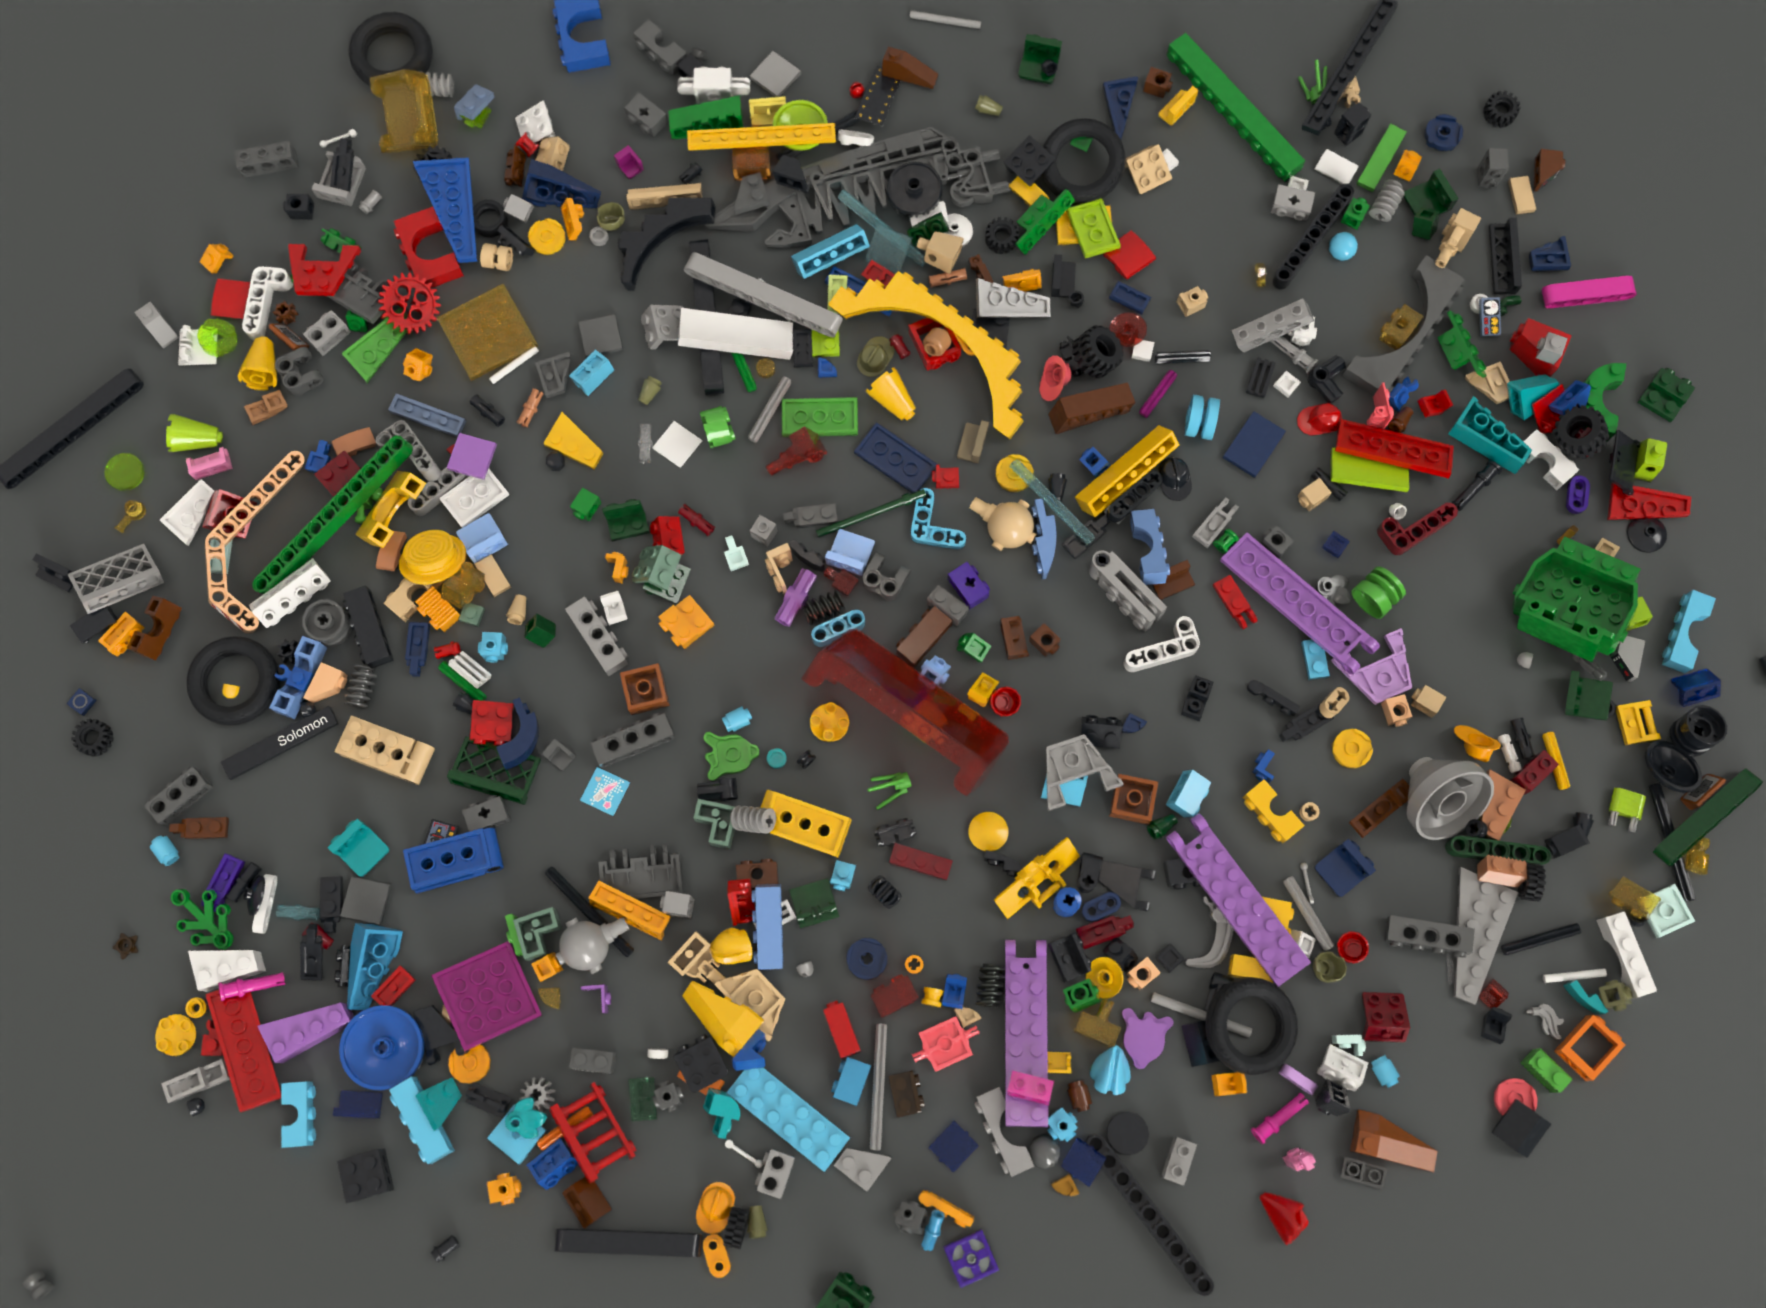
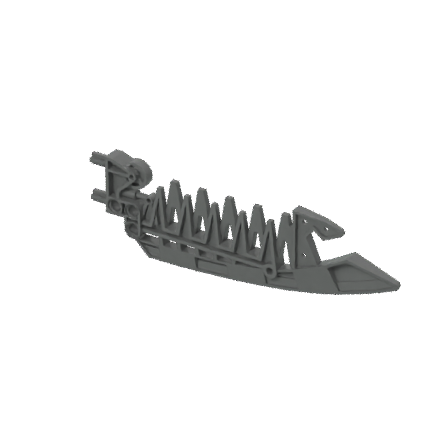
(849, 170)

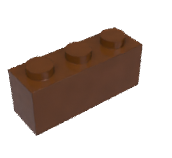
(923, 636)

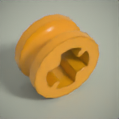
(910, 959)

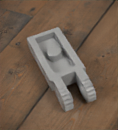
(1214, 524)

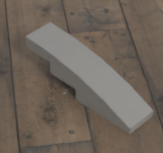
(196, 1081)

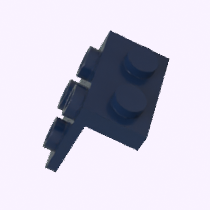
(1344, 867)

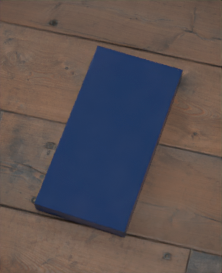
(895, 458)

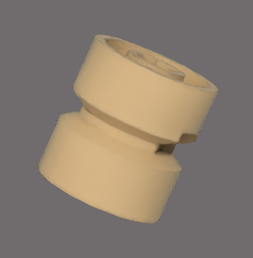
(500, 257)

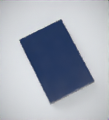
(1254, 444)

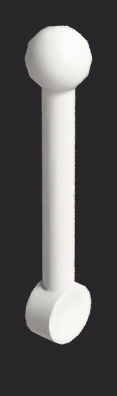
(352, 133)
(729, 1144)

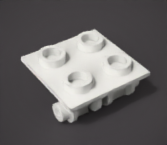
(535, 123)
(190, 350)

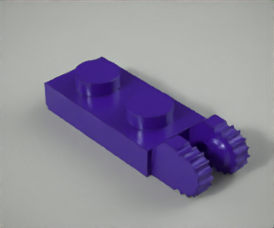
(224, 878)

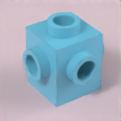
(493, 646)
(1054, 1121)

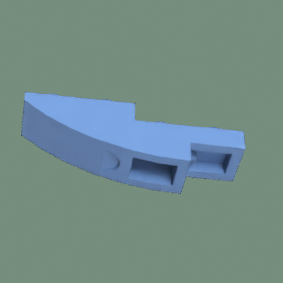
(1045, 544)

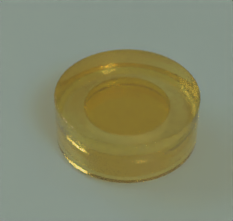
(765, 368)

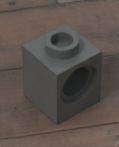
(1284, 539)

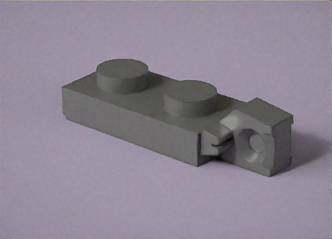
(812, 515)

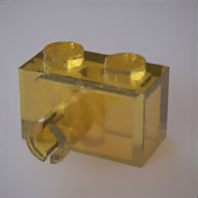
(463, 585)
(1098, 1026)

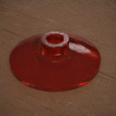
(1129, 322)

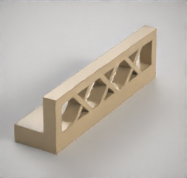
(659, 196)

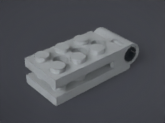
(1126, 590)

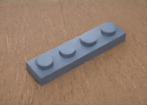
(427, 415)

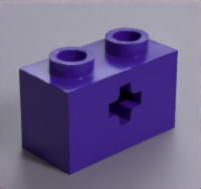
(970, 595)

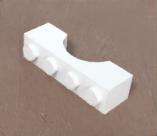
(1635, 972)

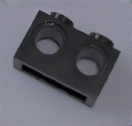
(1352, 123)

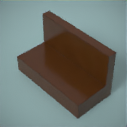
(1175, 582)
(586, 1201)

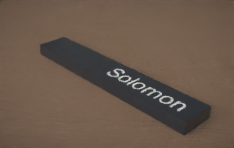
(279, 743)

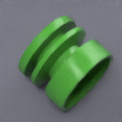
(1378, 592)

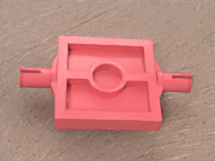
(945, 1044)

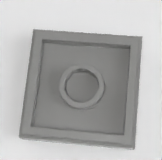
(775, 74)

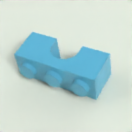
(302, 1131)

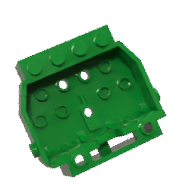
(1599, 617)

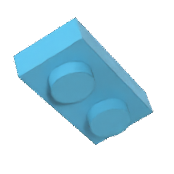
(1315, 660)

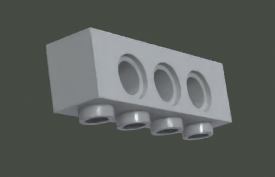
(1273, 325)
(578, 612)

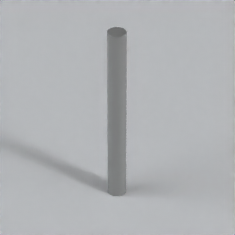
(945, 19)

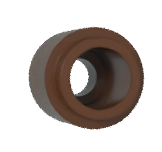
(1079, 1095)

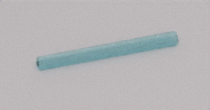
(874, 220)
(1052, 501)

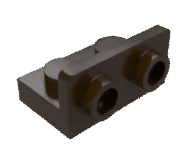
(905, 1093)

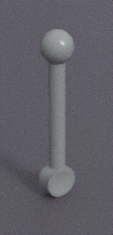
(1304, 866)

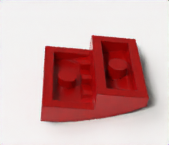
(1131, 255)
(230, 298)

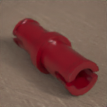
(696, 519)

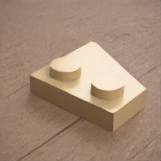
(1493, 385)

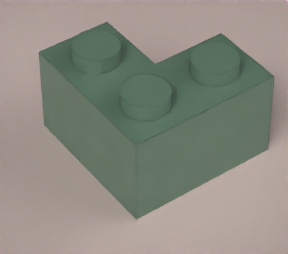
(719, 817)
(531, 931)

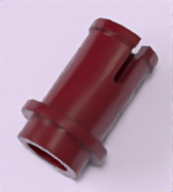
(900, 347)

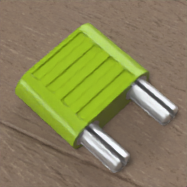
(1627, 805)

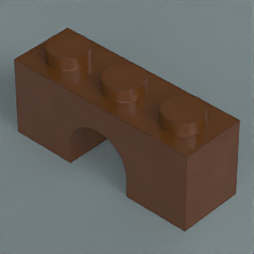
(164, 616)

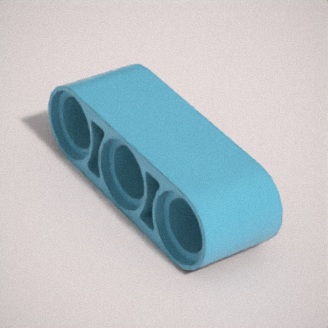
(843, 620)

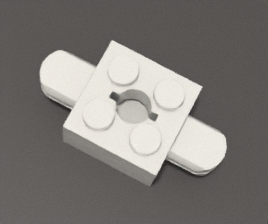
(713, 84)

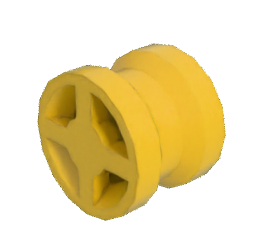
(932, 997)

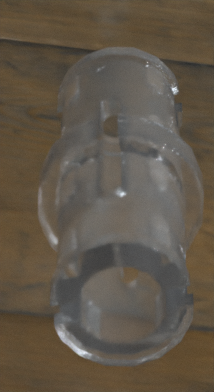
(645, 443)

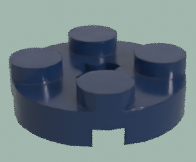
(1436, 140)
(857, 965)

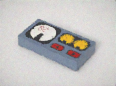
(1490, 316)

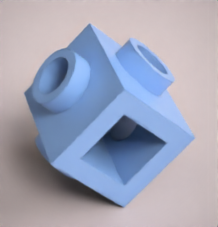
(936, 670)

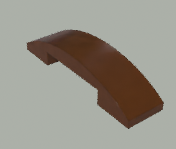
(1381, 808)

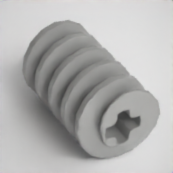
(441, 86)
(1387, 201)
(753, 819)

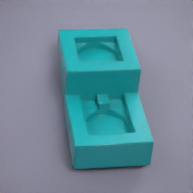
(1589, 1002)

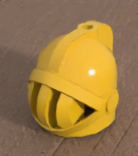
(731, 947)

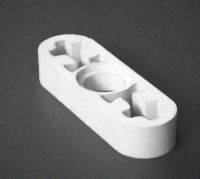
(262, 917)

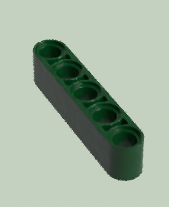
(1487, 847)

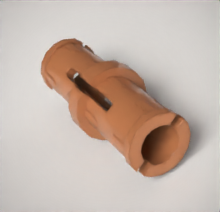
(958, 276)
(530, 408)

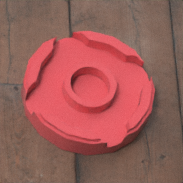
(1514, 1089)

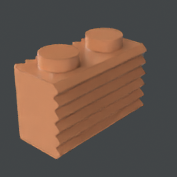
(1502, 871)

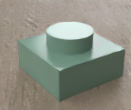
(472, 614)

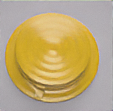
(431, 557)

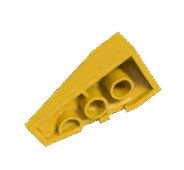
(725, 1021)

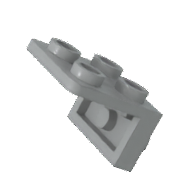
(661, 324)

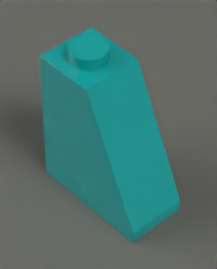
(1527, 391)

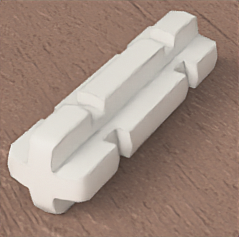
(1509, 753)

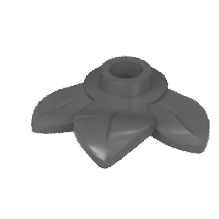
(1336, 589)

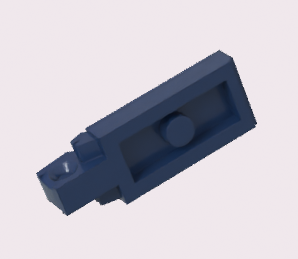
(417, 646)

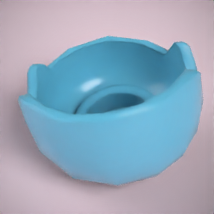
(1343, 246)

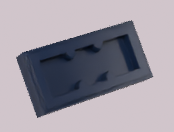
(1130, 297)

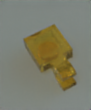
(1697, 859)

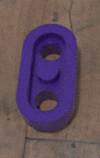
(1578, 496)

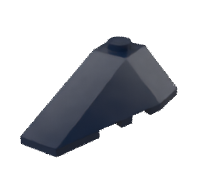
(552, 186)

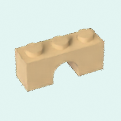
(401, 600)

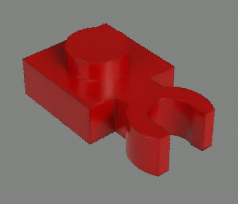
(210, 1042)

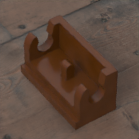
(1014, 637)

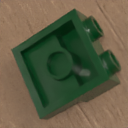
(1666, 394)
(846, 1294)

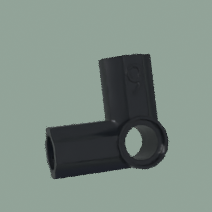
(1326, 385)

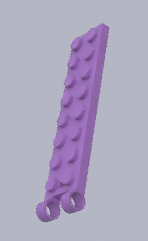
(1298, 601)
(1240, 903)
(1026, 1029)

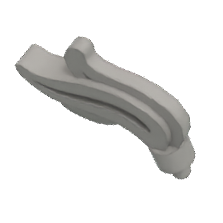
(1549, 1019)

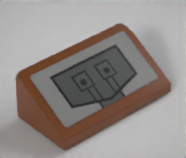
(287, 336)
(1708, 786)

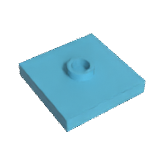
(512, 1142)

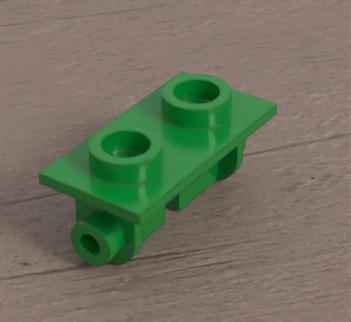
(333, 239)

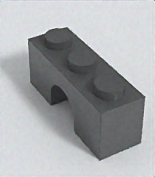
(649, 37)

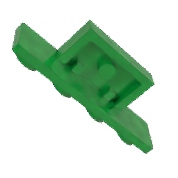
(1040, 218)
(1458, 346)

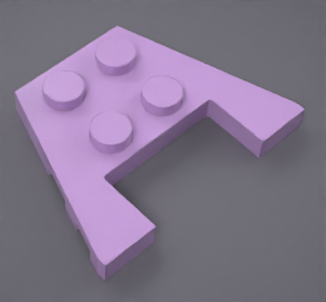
(1385, 677)

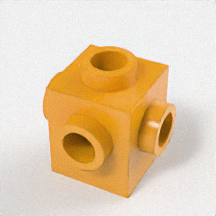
(417, 364)
(497, 1192)

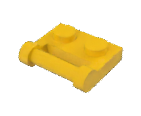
(1632, 725)

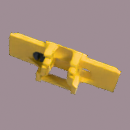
(1027, 879)

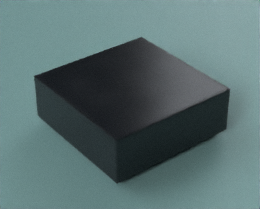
(1170, 958)

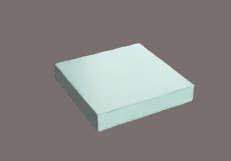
(1670, 913)

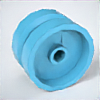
(1198, 416)

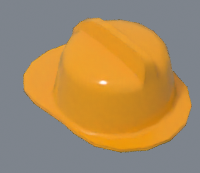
(1476, 743)
(715, 1207)

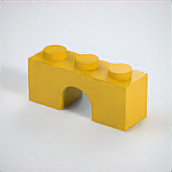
(1281, 826)

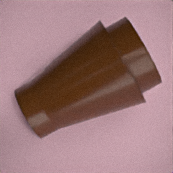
(1400, 420)

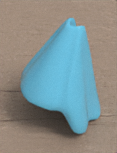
(1111, 1071)

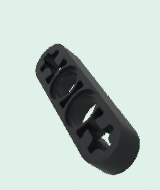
(1132, 494)

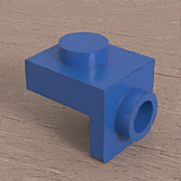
(1262, 761)
(954, 991)

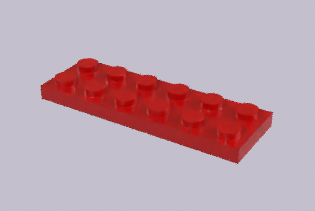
(1394, 448)
(244, 1050)

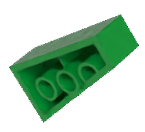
(709, 115)

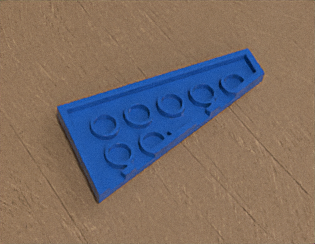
(450, 194)

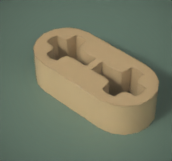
(1332, 700)

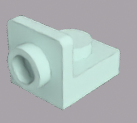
(1346, 1040)

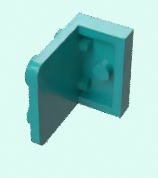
(359, 847)

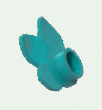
(528, 1118)

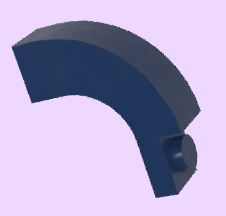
(524, 743)

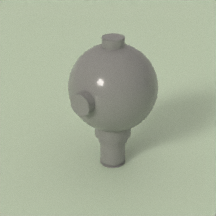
(587, 944)

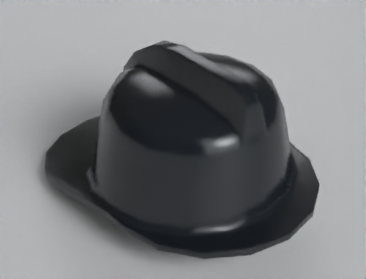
(1176, 478)

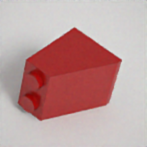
(1524, 346)

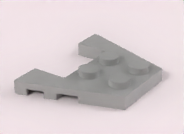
(1072, 761)

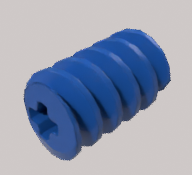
(1070, 895)

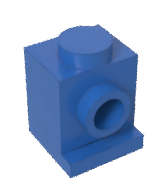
(1089, 457)

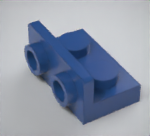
(552, 1164)

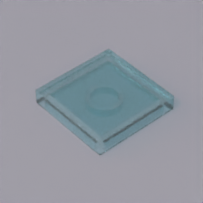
(889, 248)

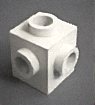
(1303, 335)

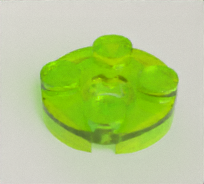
(222, 346)

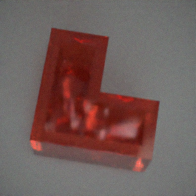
(895, 996)

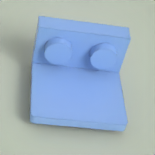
(481, 538)
(850, 552)

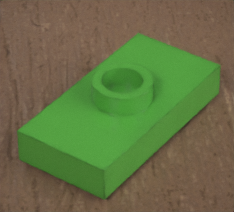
(512, 934)

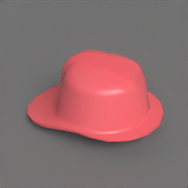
(1054, 378)

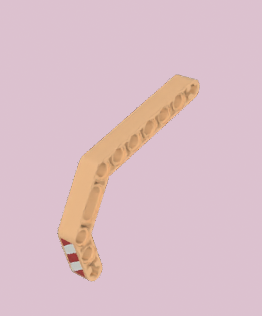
(237, 525)

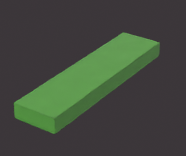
(1381, 157)

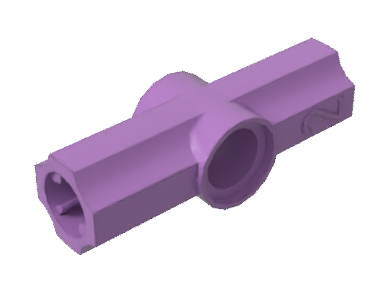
(795, 597)

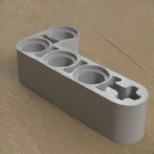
(419, 455)

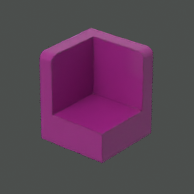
(628, 162)

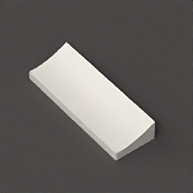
(735, 333)

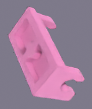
(209, 464)

